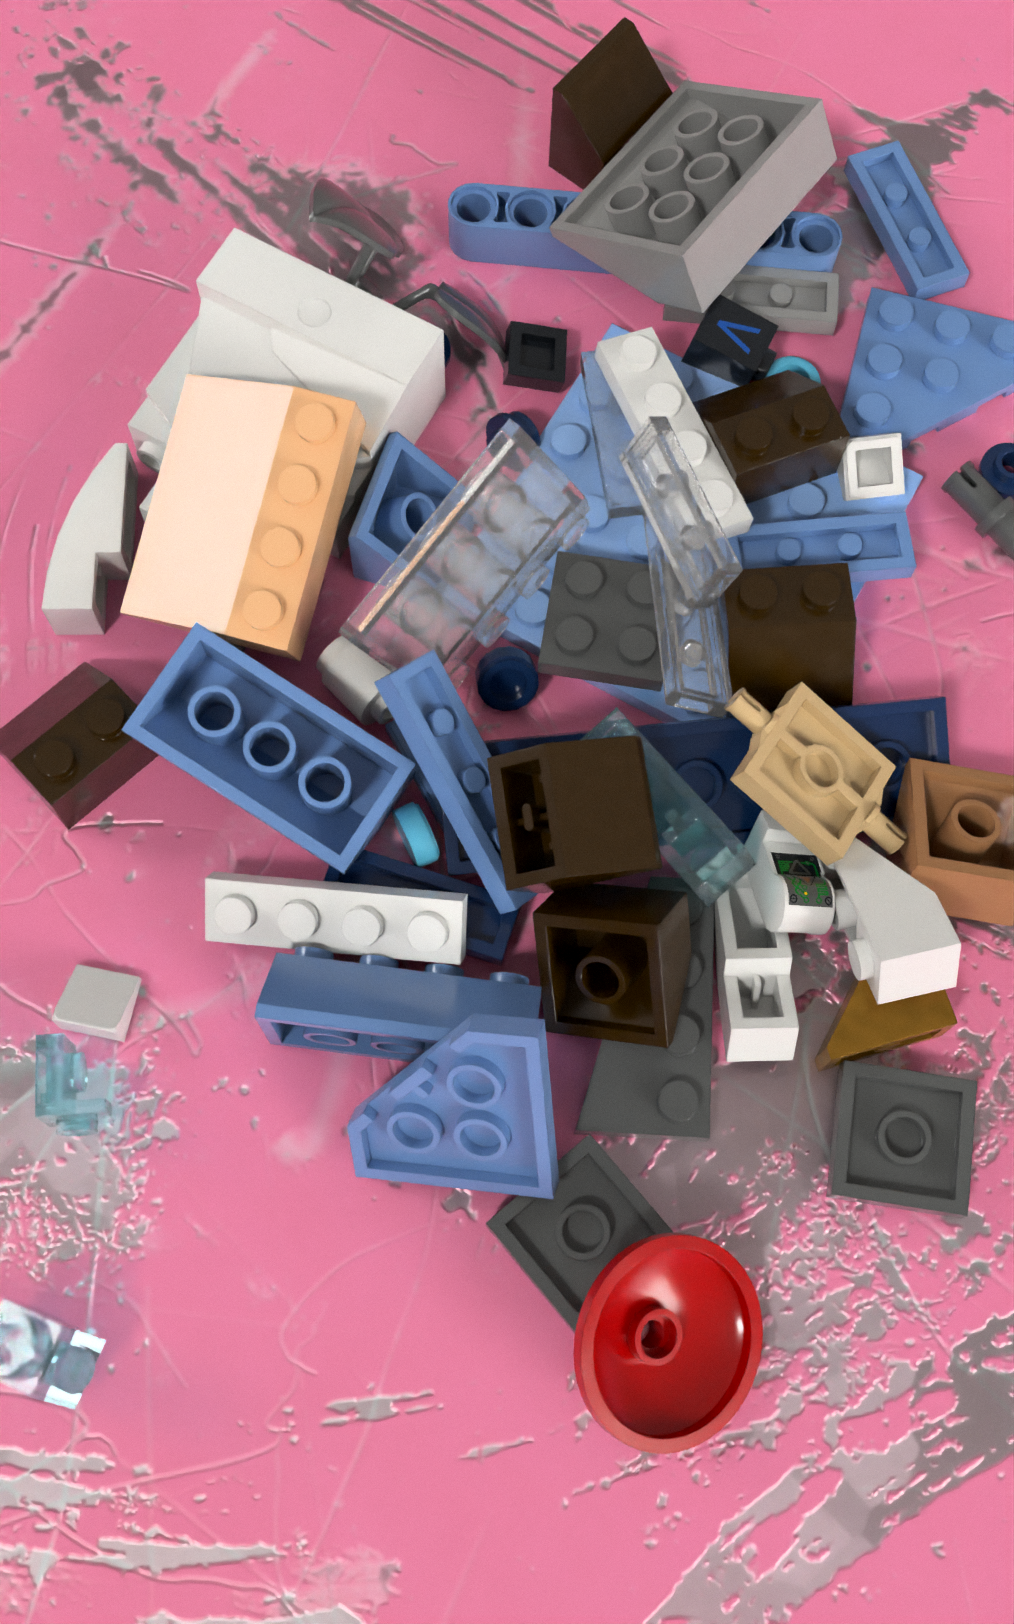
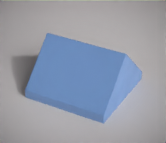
(395, 506)

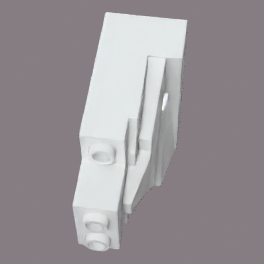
(302, 328)

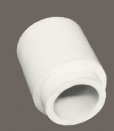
(351, 679)

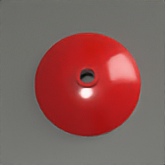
(698, 1349)

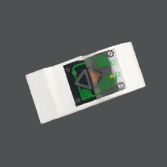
(788, 881)

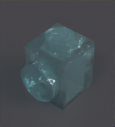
(45, 1355)

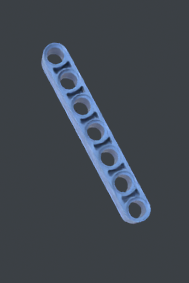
(513, 229)

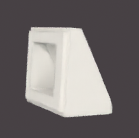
(872, 467)
(97, 1002)

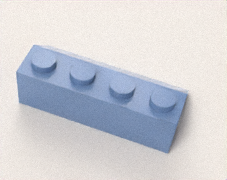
(271, 748)
(377, 1006)

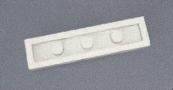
(649, 386)
(336, 917)

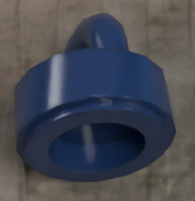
(506, 678)

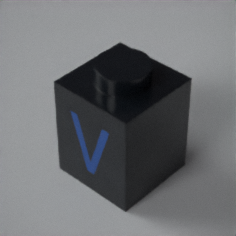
(732, 343)

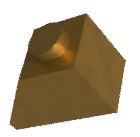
(872, 1029)

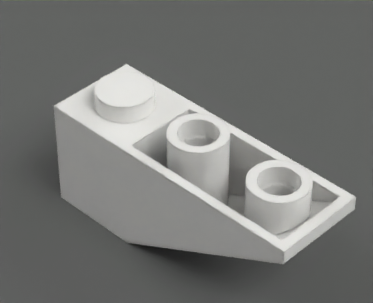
(893, 927)

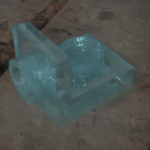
(58, 1079)

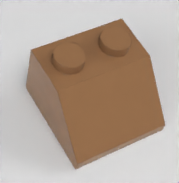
(959, 838)

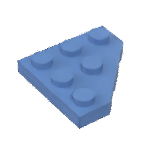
(924, 366)
(466, 1113)

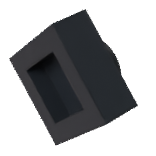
(535, 357)

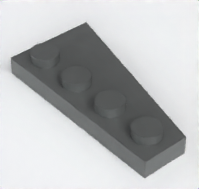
(661, 1089)

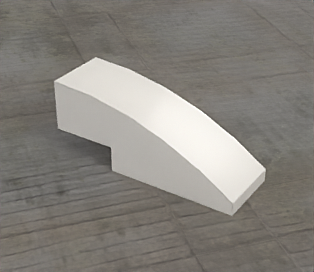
(93, 547)
(753, 980)

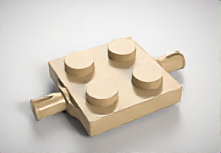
(814, 773)

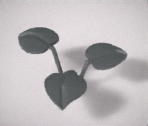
(339, 209)

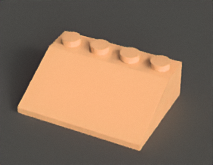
(245, 512)

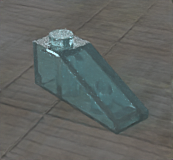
(687, 830)

